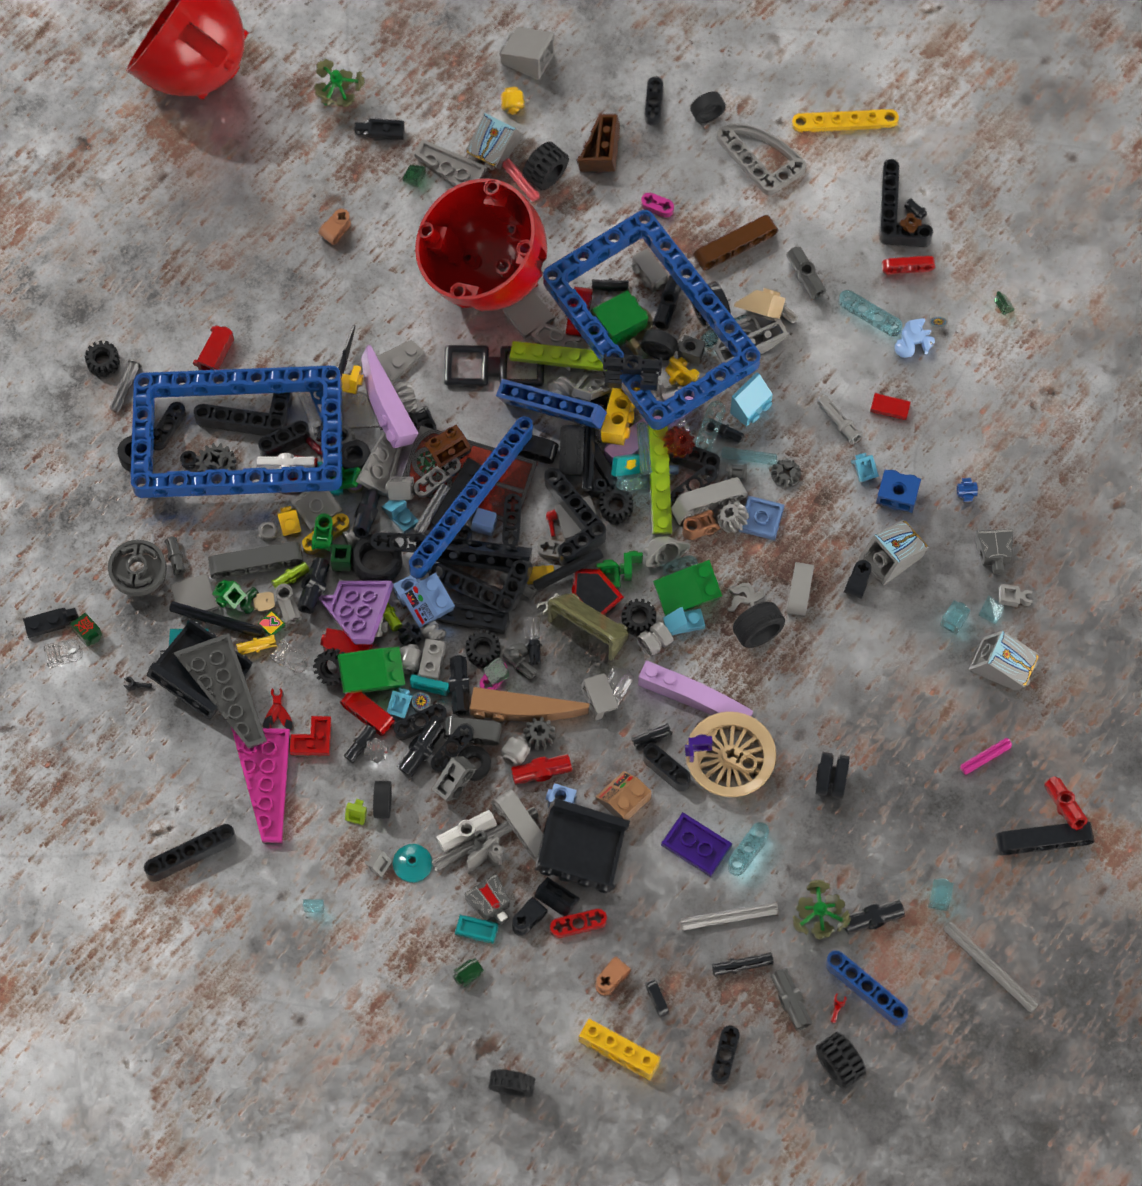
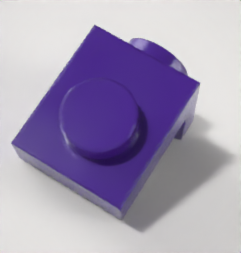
(698, 743)

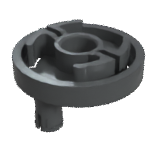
(153, 570)

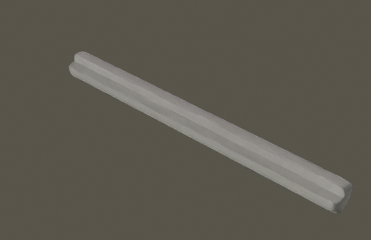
(461, 851)
(990, 966)

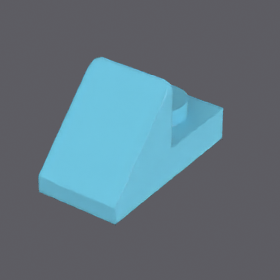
(400, 515)
(683, 622)

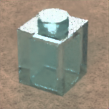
(955, 617)
(940, 894)

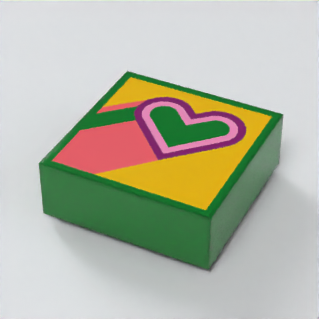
(271, 623)

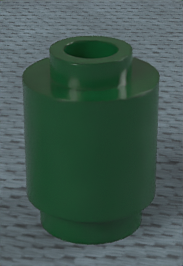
(467, 972)

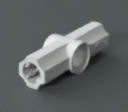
(285, 460)
(455, 837)

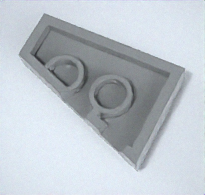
(591, 387)

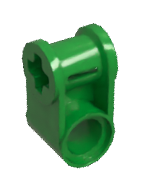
(323, 536)

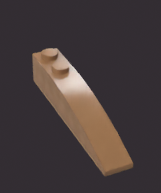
(522, 707)

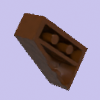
(602, 146)

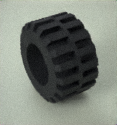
(545, 166)
(840, 1060)

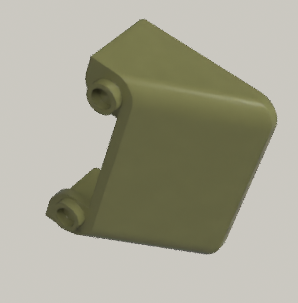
(590, 620)

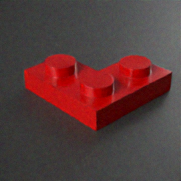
(315, 743)

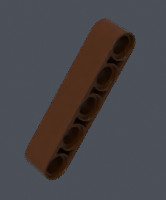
(735, 242)

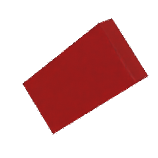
(890, 406)

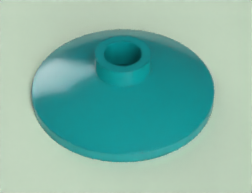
(416, 871)

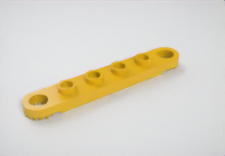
(845, 120)

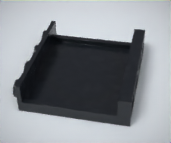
(176, 679)
(581, 845)

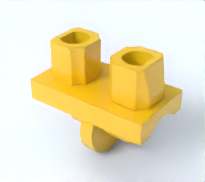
(679, 373)

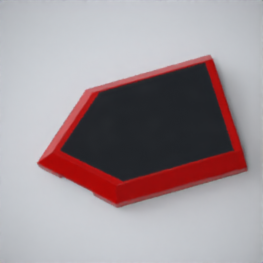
(595, 590)

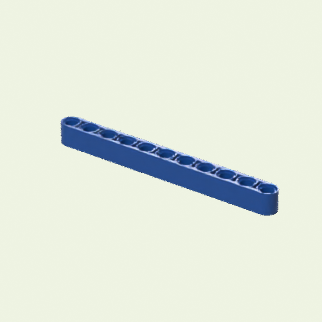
(469, 504)

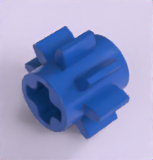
(967, 489)

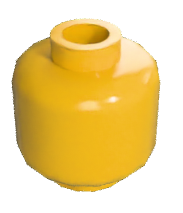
(512, 100)

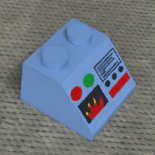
(428, 600)

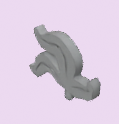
(748, 590)

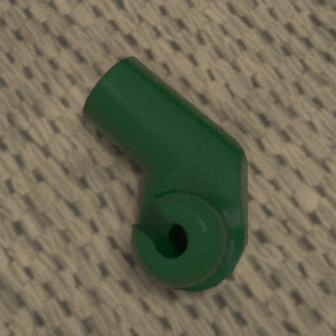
(245, 604)

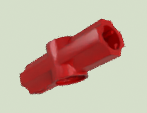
(541, 769)
(1065, 803)

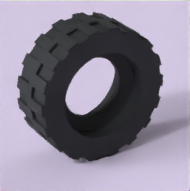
(511, 1083)

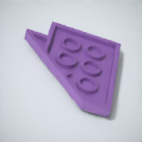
(358, 607)

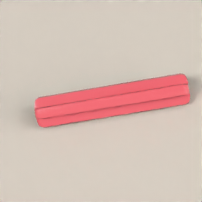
(517, 176)

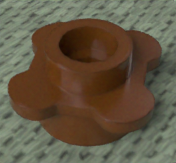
(910, 227)

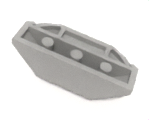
(762, 331)

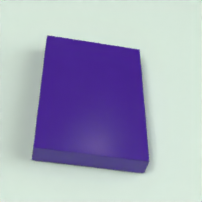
(696, 844)

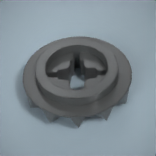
(782, 479)

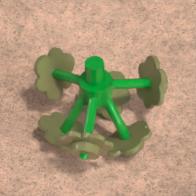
(341, 80)
(808, 910)

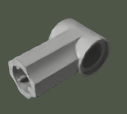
(287, 605)

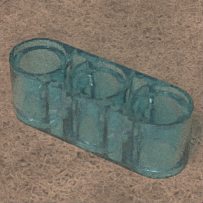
(753, 841)

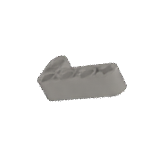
(707, 498)
(520, 821)

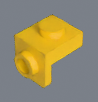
(351, 382)
(288, 520)

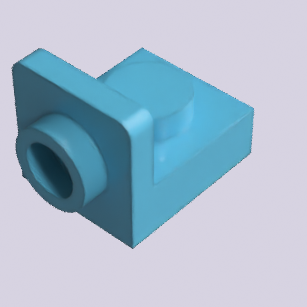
(865, 467)
(399, 702)

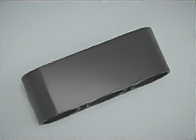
(484, 731)

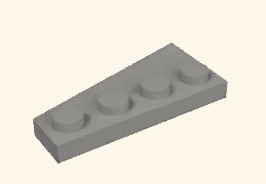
(448, 164)
(380, 465)

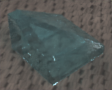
(991, 610)

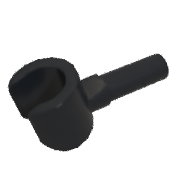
(133, 685)

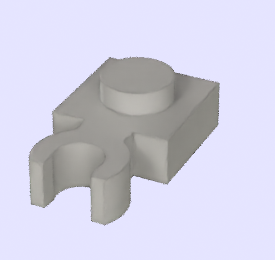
(1012, 596)

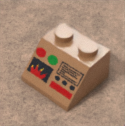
(624, 796)

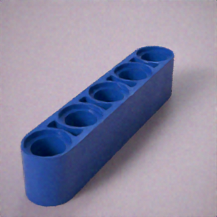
(863, 978)

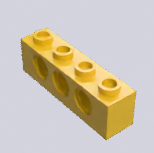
(613, 432)
(619, 1049)

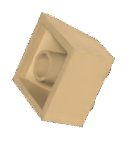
(763, 302)

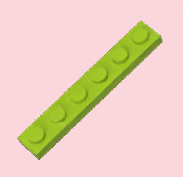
(555, 356)
(659, 483)

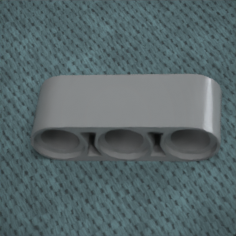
(800, 589)

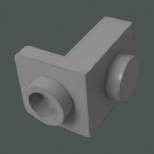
(667, 392)

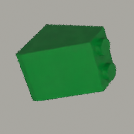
(621, 317)

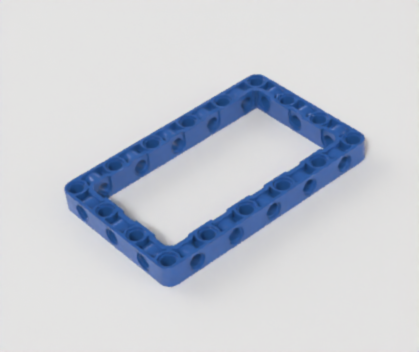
(694, 287)
(236, 383)

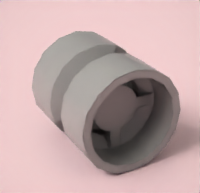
(657, 637)

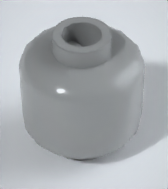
(411, 658)
(515, 751)

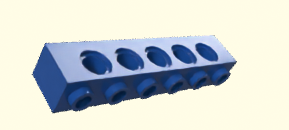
(551, 404)

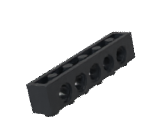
(482, 554)

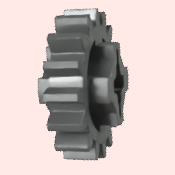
(219, 455)

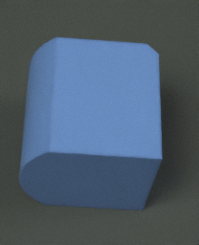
(484, 522)

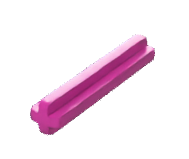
(986, 756)

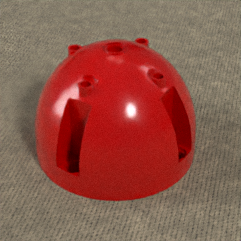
(191, 48)
(476, 239)

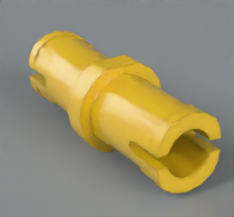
(256, 645)

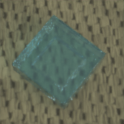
(313, 906)

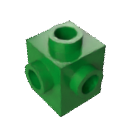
(228, 594)

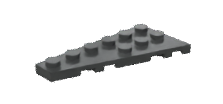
(220, 676)

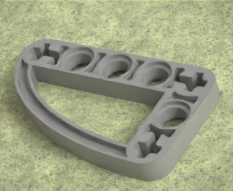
(745, 152)

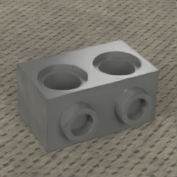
(454, 778)

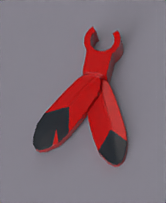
(279, 711)

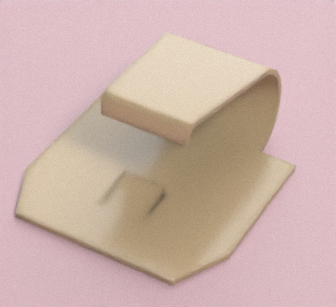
(632, 345)
(260, 602)

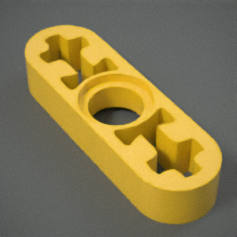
(339, 530)

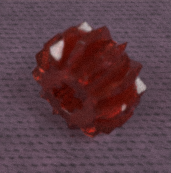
(678, 441)

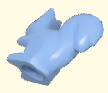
(912, 335)

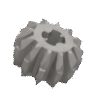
(406, 395)
(732, 517)

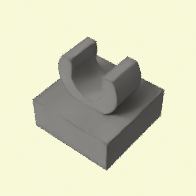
(379, 862)

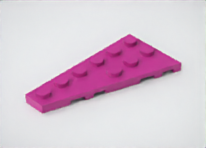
(266, 780)

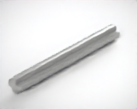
(729, 916)

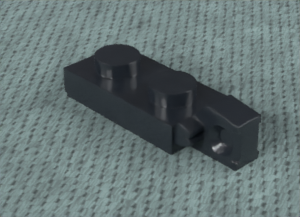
(381, 128)
(49, 621)

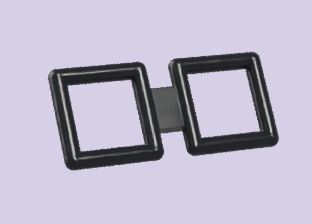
(489, 367)

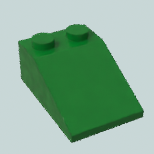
(688, 588)
(371, 670)

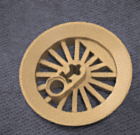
(748, 725)

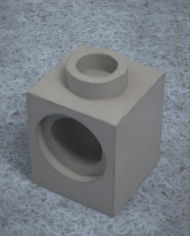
(400, 488)

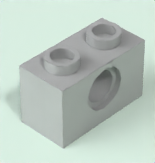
(432, 659)

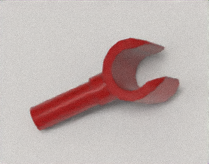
(550, 517)
(838, 1005)

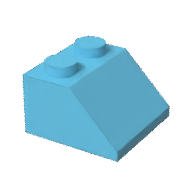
(751, 400)

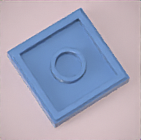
(763, 517)

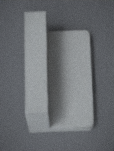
(599, 695)

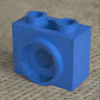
(895, 481)

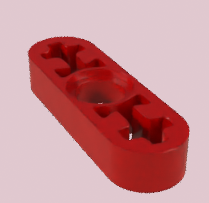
(908, 265)
(563, 922)

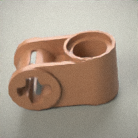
(335, 226)
(703, 524)
(614, 974)

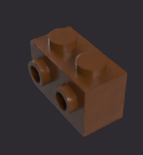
(447, 446)

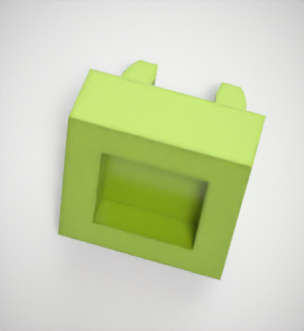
(356, 812)

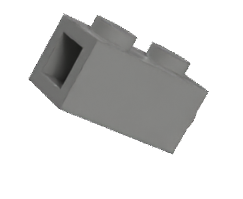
(649, 270)

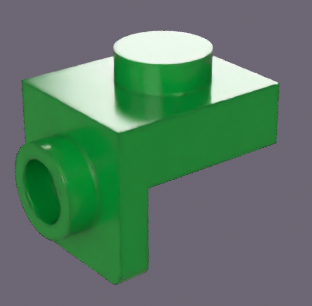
(349, 477)
(630, 558)
(611, 570)

